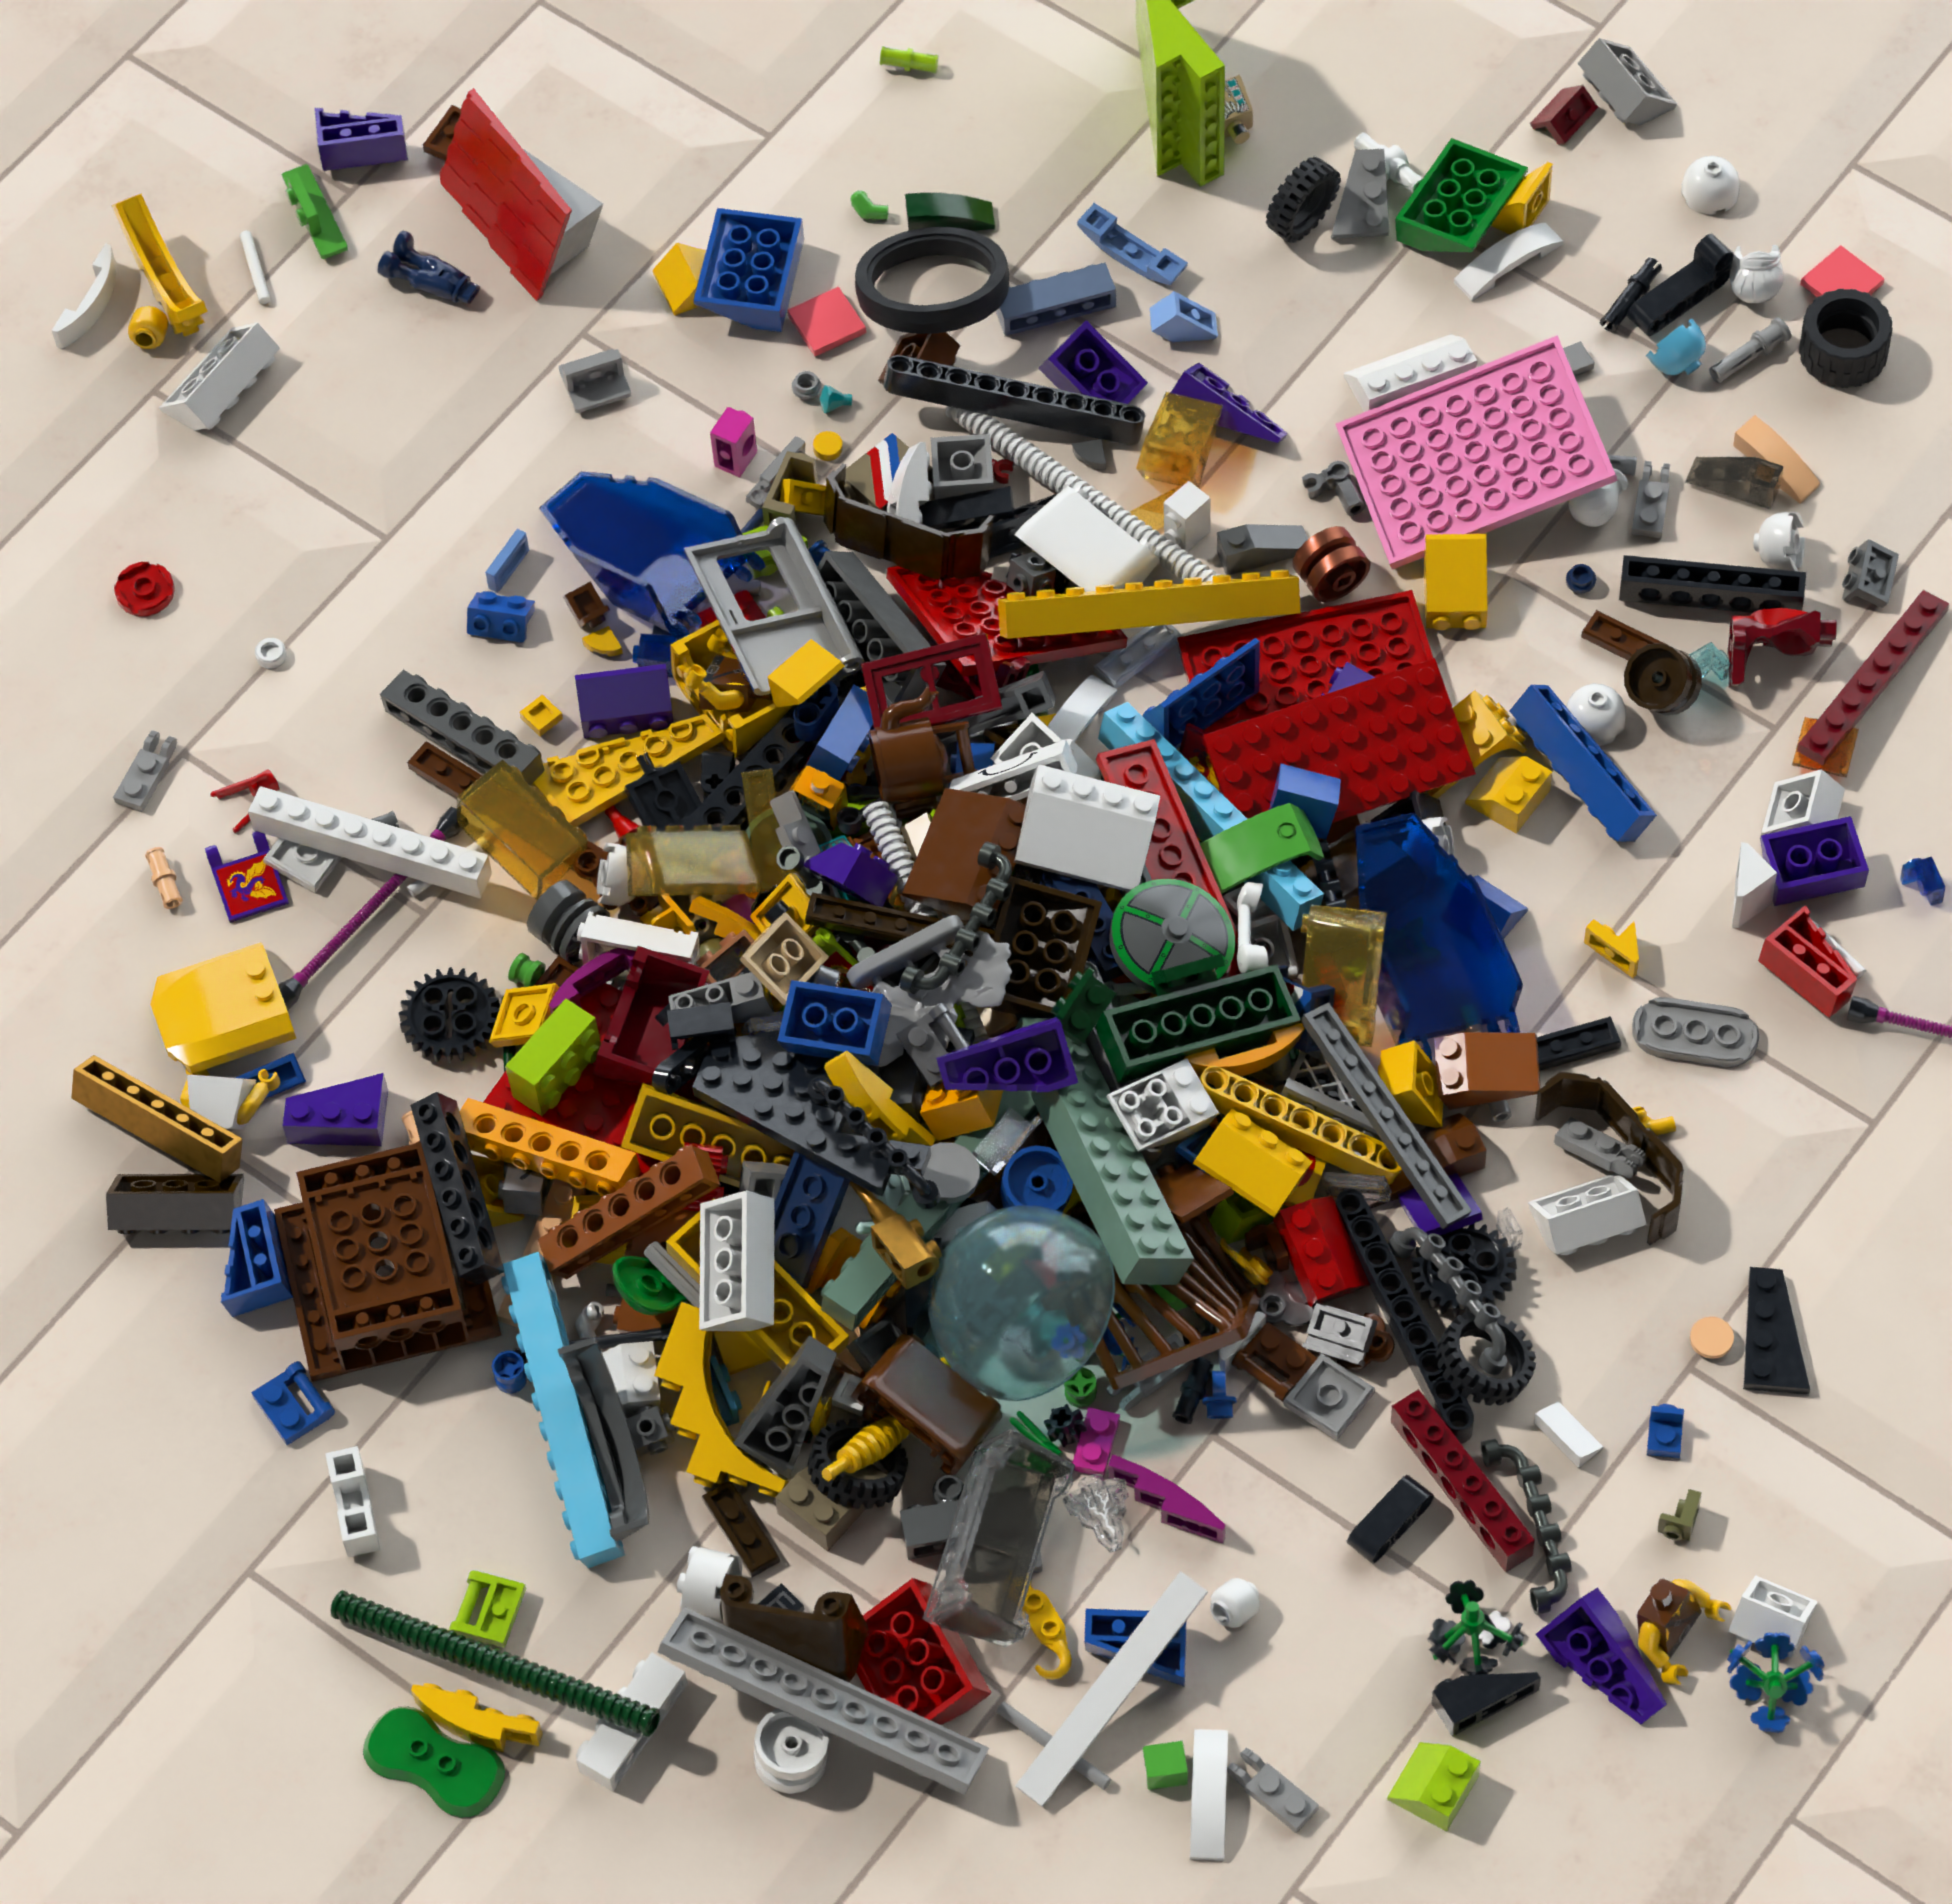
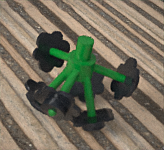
(1480, 1626)

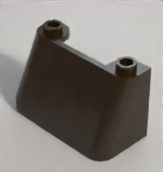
(824, 1639)

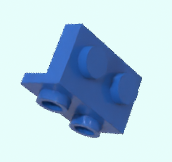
(499, 616)

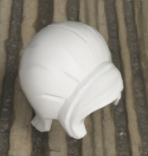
(1756, 275)
(1600, 504)

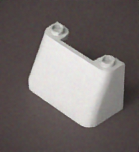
(1086, 543)

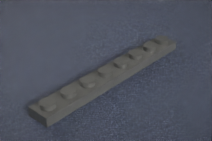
(1385, 1115)

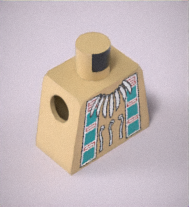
(1237, 111)

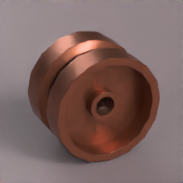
(1331, 564)

